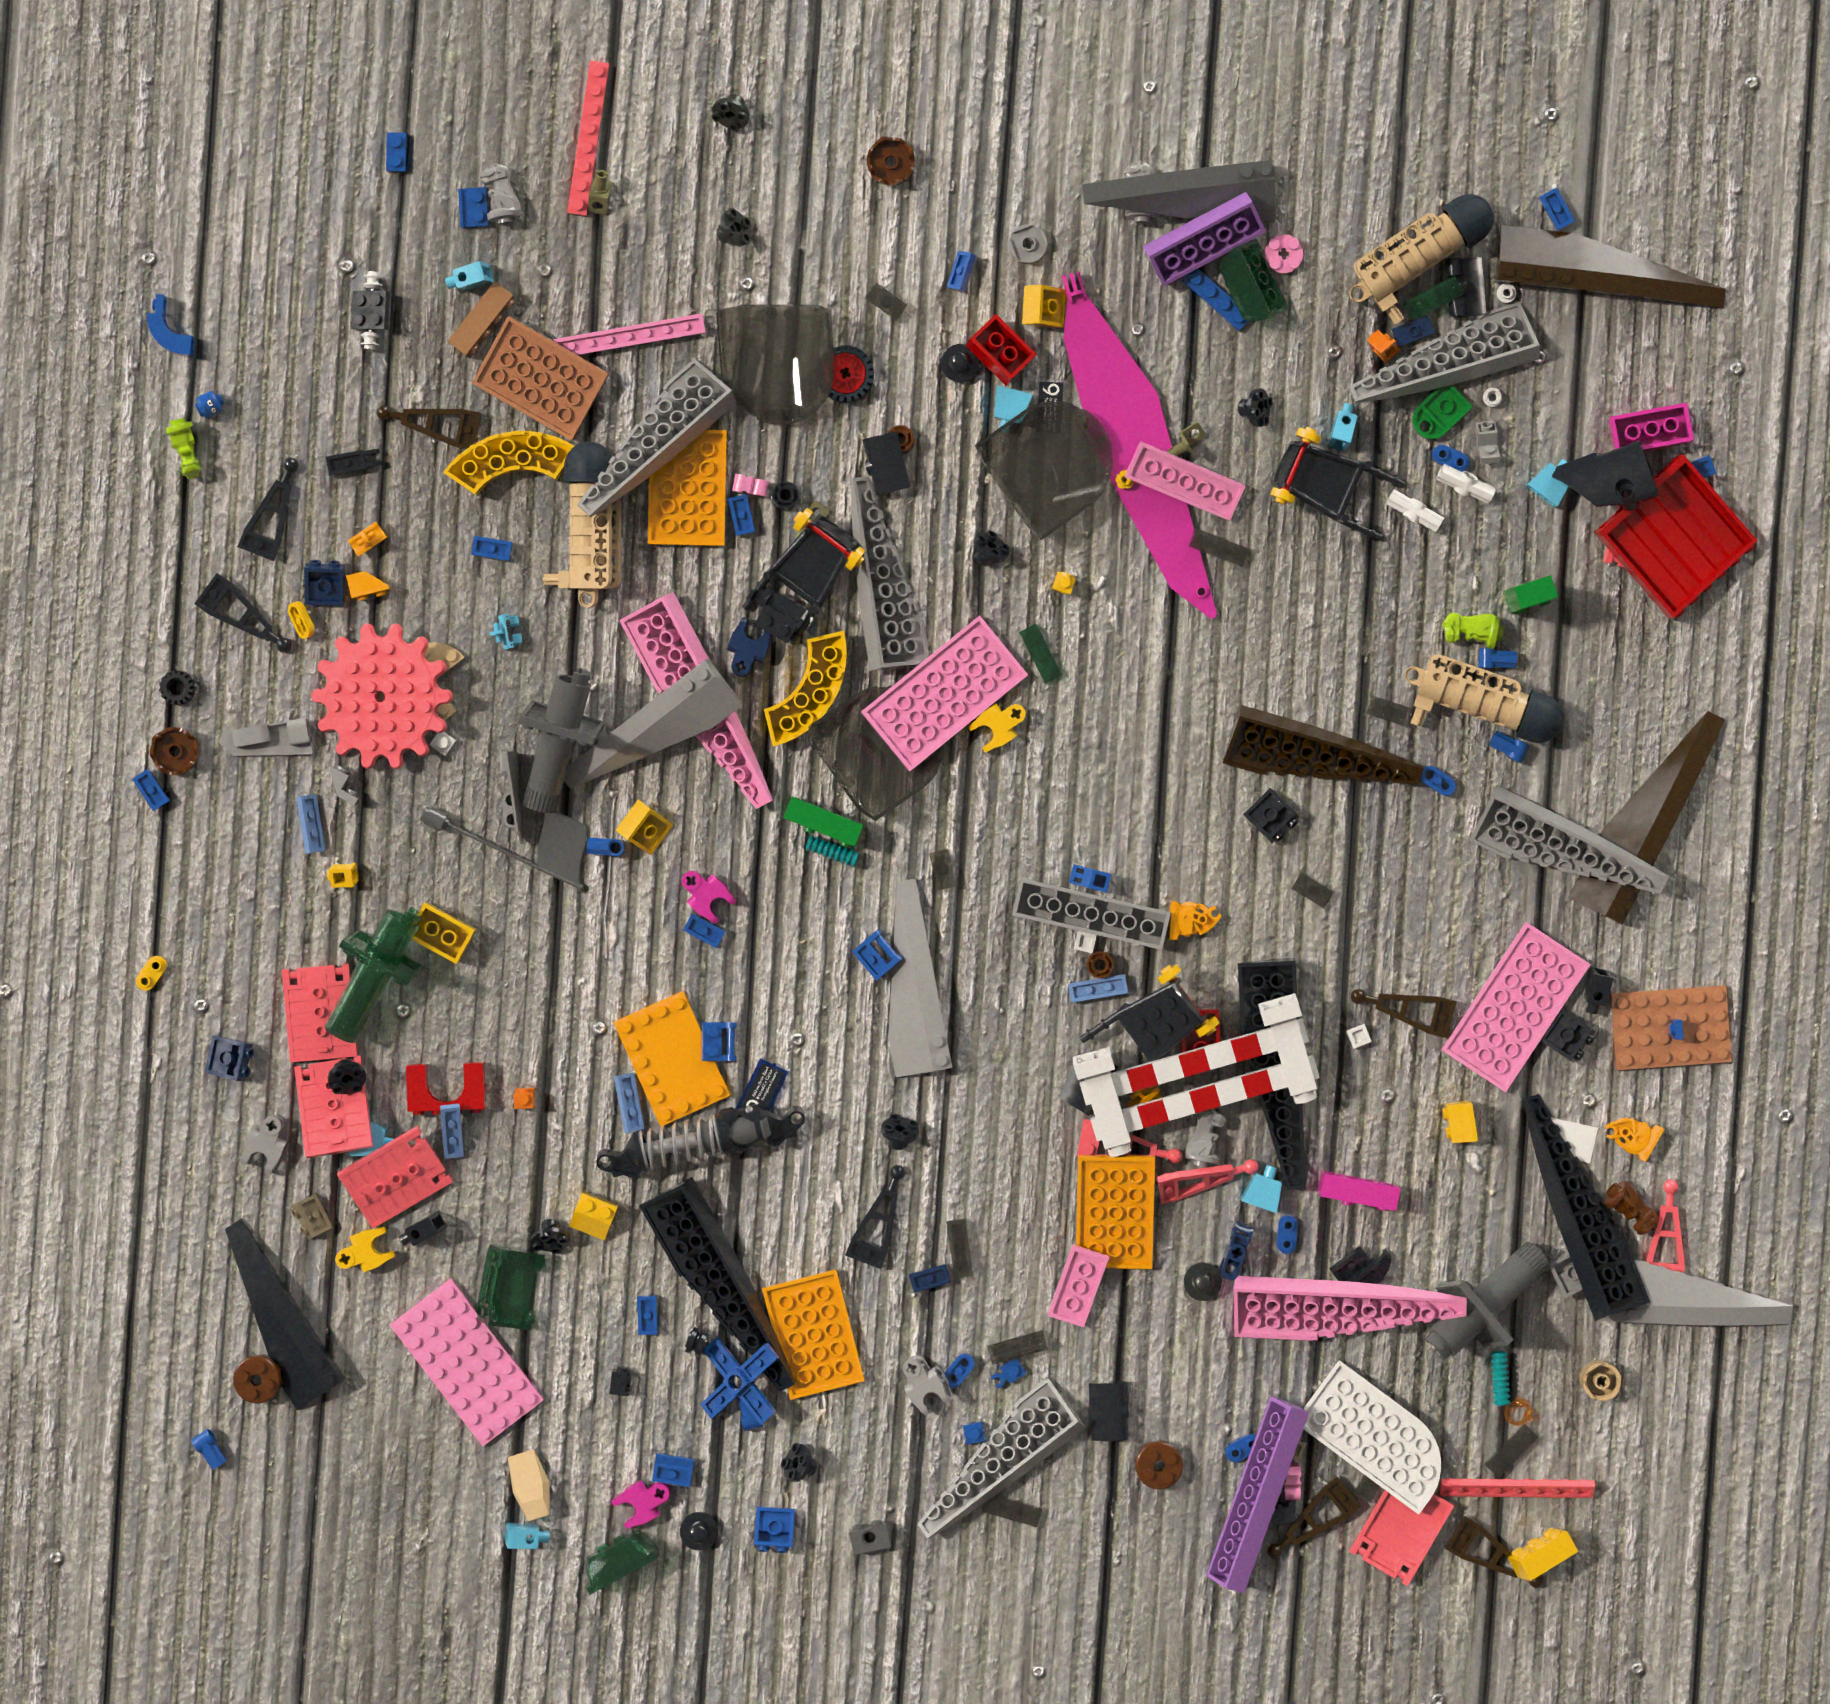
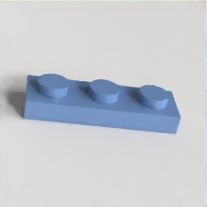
(310, 824)
(1098, 988)
(629, 1102)
(451, 1131)

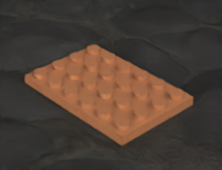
(540, 378)
(1643, 1035)

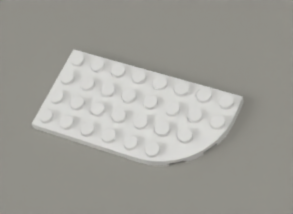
(1375, 1436)

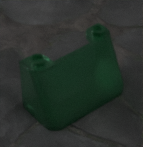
(508, 1287)

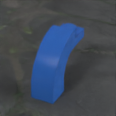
(175, 343)

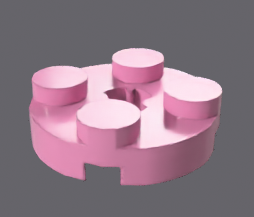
(1290, 245)

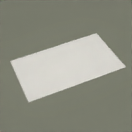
(1579, 1137)

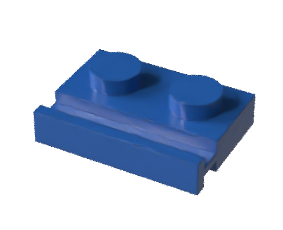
(473, 207)
(673, 1469)

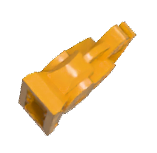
(1187, 921)
(1638, 1136)

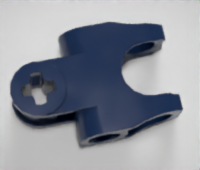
(746, 649)
(1239, 1241)

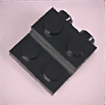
(1272, 816)
(1568, 1036)

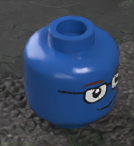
(209, 404)

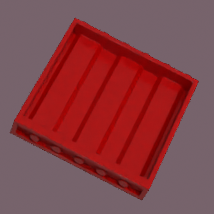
(1678, 538)

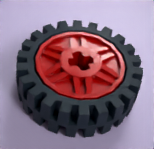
(861, 372)

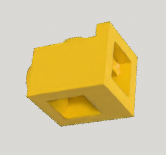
(1064, 583)
(349, 878)

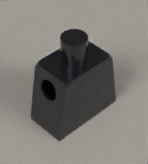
(1597, 981)
(423, 1229)

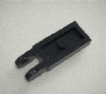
(351, 462)

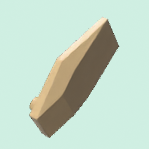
(530, 1484)

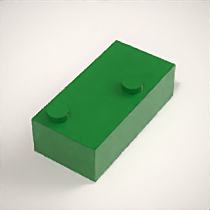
(1530, 594)
(823, 821)

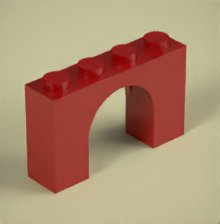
(421, 1099)

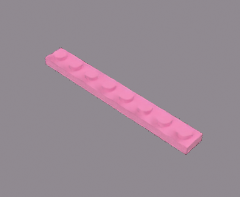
(633, 334)

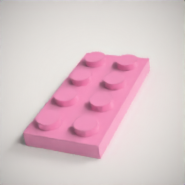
(1078, 1285)

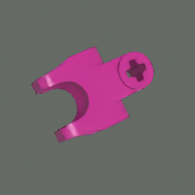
(704, 892)
(643, 1500)

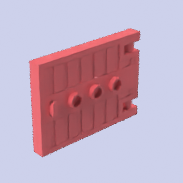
(308, 1009)
(330, 1116)
(394, 1177)
(1400, 1535)

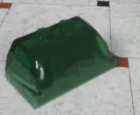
(1252, 282)
(619, 1559)

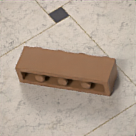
(481, 319)

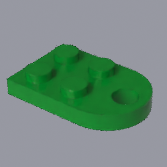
(1441, 410)

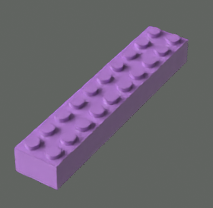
(1257, 1494)

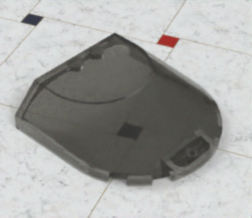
(777, 359)
(1049, 463)
(864, 762)

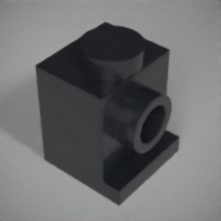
(620, 1381)
(1283, 1513)

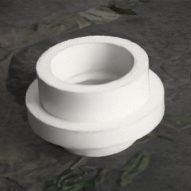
(1506, 299)
(1498, 395)

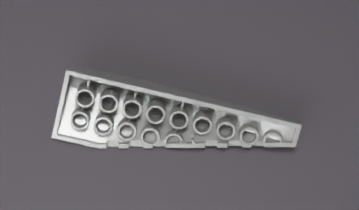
(1476, 349)
(675, 420)
(887, 609)
(678, 713)
(1537, 835)
(916, 1018)
(1699, 1301)
(1022, 1441)

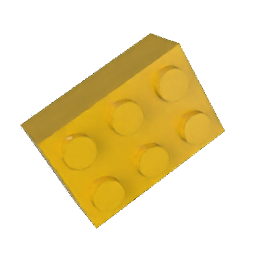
(443, 933)
(1542, 1554)

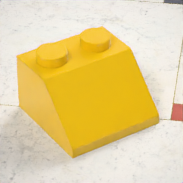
(1044, 306)
(644, 827)
(1460, 1122)
(593, 1215)

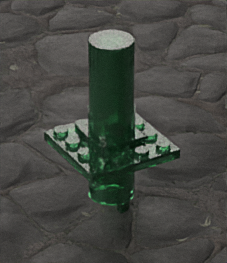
(378, 961)

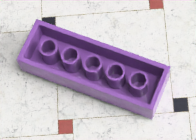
(1204, 239)

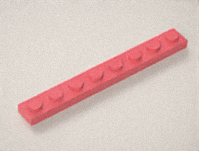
(588, 138)
(1517, 1488)

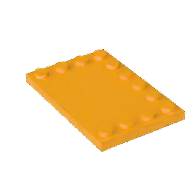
(690, 495)
(666, 1056)
(1116, 1208)
(814, 1333)

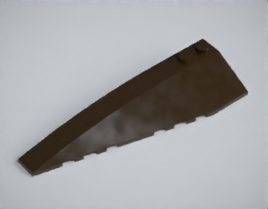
(1287, 746)

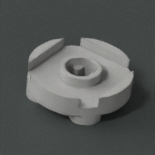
(1022, 253)

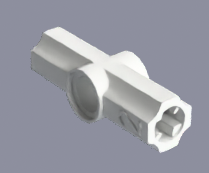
(1465, 483)
(1414, 510)

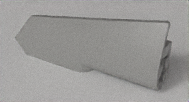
(278, 738)
(510, 764)

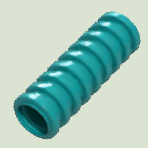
(832, 851)
(1500, 1378)

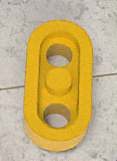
(301, 620)
(152, 974)

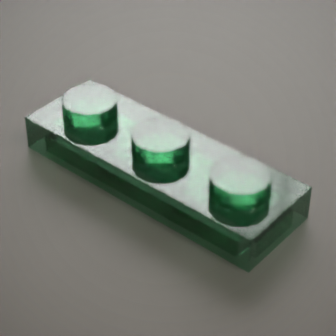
(1434, 298)
(1040, 653)

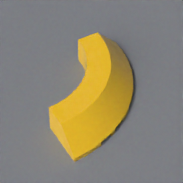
(508, 454)
(815, 691)

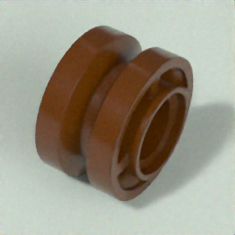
(904, 431)
(1109, 964)

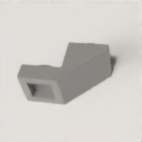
(1487, 442)
(340, 780)

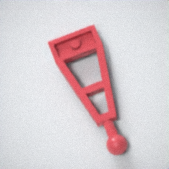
(1089, 1145)
(1168, 1182)
(1670, 1187)

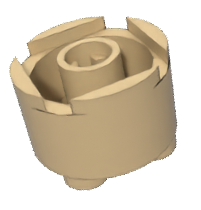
(1589, 1380)

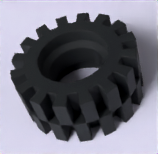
(188, 687)

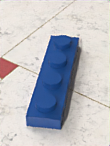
(1214, 297)

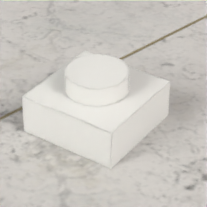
(443, 743)
(1085, 941)
(1358, 1036)

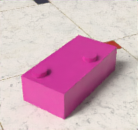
(1653, 427)
(1358, 1190)

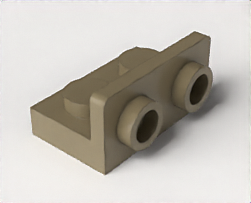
(311, 1216)

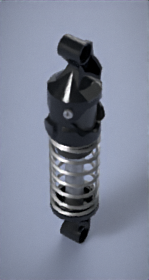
(724, 1132)

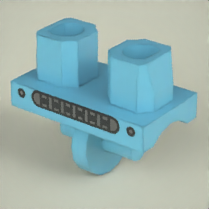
(506, 622)

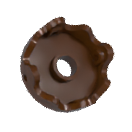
(895, 148)
(162, 744)
(266, 1369)
(1155, 1451)

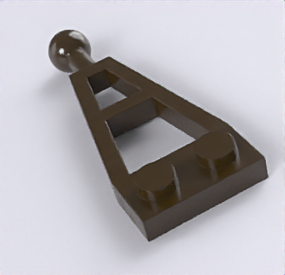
(467, 427)
(1441, 1016)
(1341, 1498)
(1463, 1537)

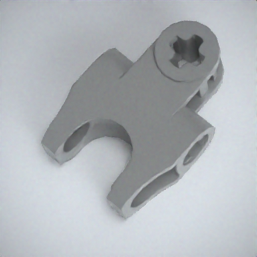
(266, 1142)
(923, 1381)

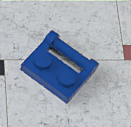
(872, 959)
(712, 1041)

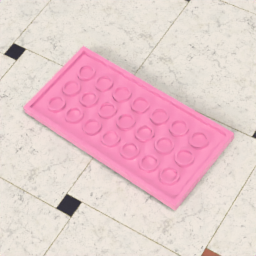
(944, 693)
(1515, 1007)
(466, 1362)

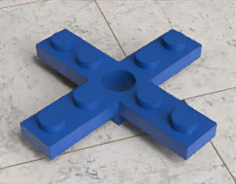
(748, 1372)

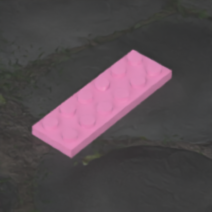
(1185, 480)

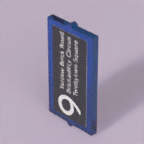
(763, 1085)

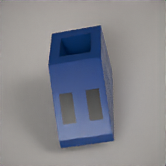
(1090, 878)

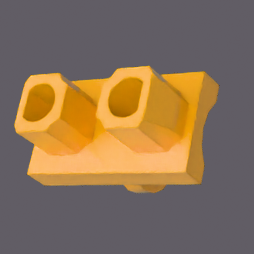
(367, 539)
(1144, 1096)

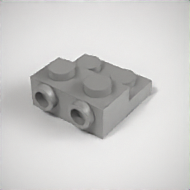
(1564, 1274)

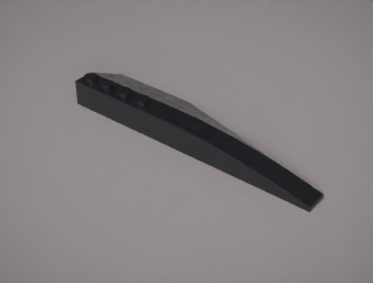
(1260, 983)
(1587, 1227)
(713, 1270)

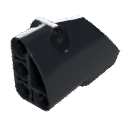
(1611, 477)

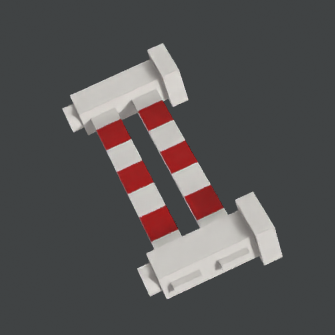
(1103, 1087)

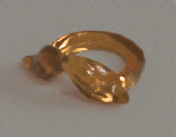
(1519, 1402)

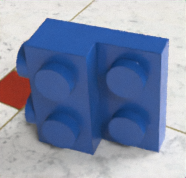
(774, 1529)

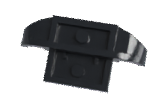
(781, 614)
(1359, 1268)

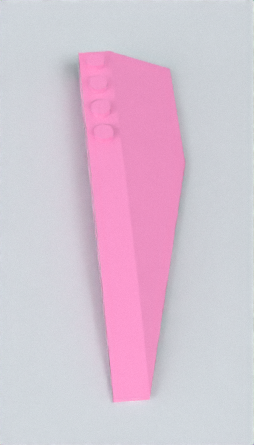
(670, 651)
(1327, 1308)

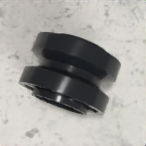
(785, 487)
(696, 1342)

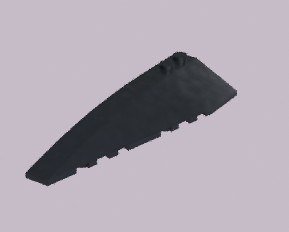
(286, 1333)

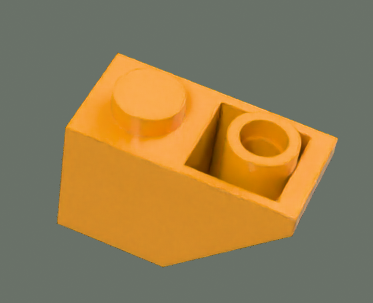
(365, 584)

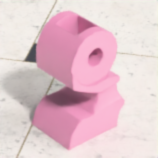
(750, 485)
(1292, 1483)

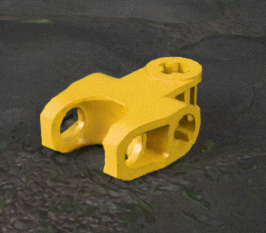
(1000, 723)
(363, 1251)

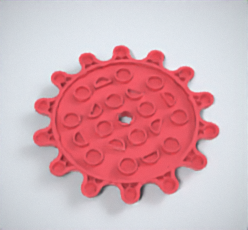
(409, 692)

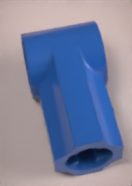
(1491, 658)
(1511, 747)
(603, 846)
(748, 1420)
(206, 1444)

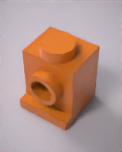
(1383, 345)
(524, 1098)

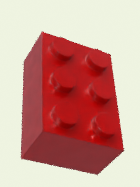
(1000, 349)
(1193, 1041)

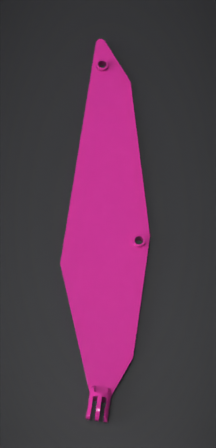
(1131, 412)

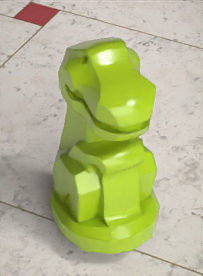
(183, 441)
(1480, 628)

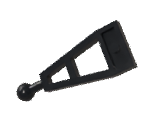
(261, 545)
(216, 592)
(867, 1252)

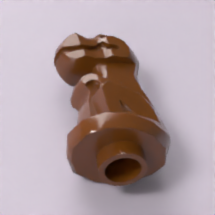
(1628, 1202)

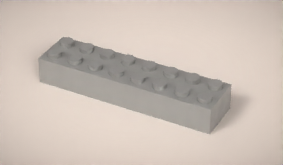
(1091, 913)

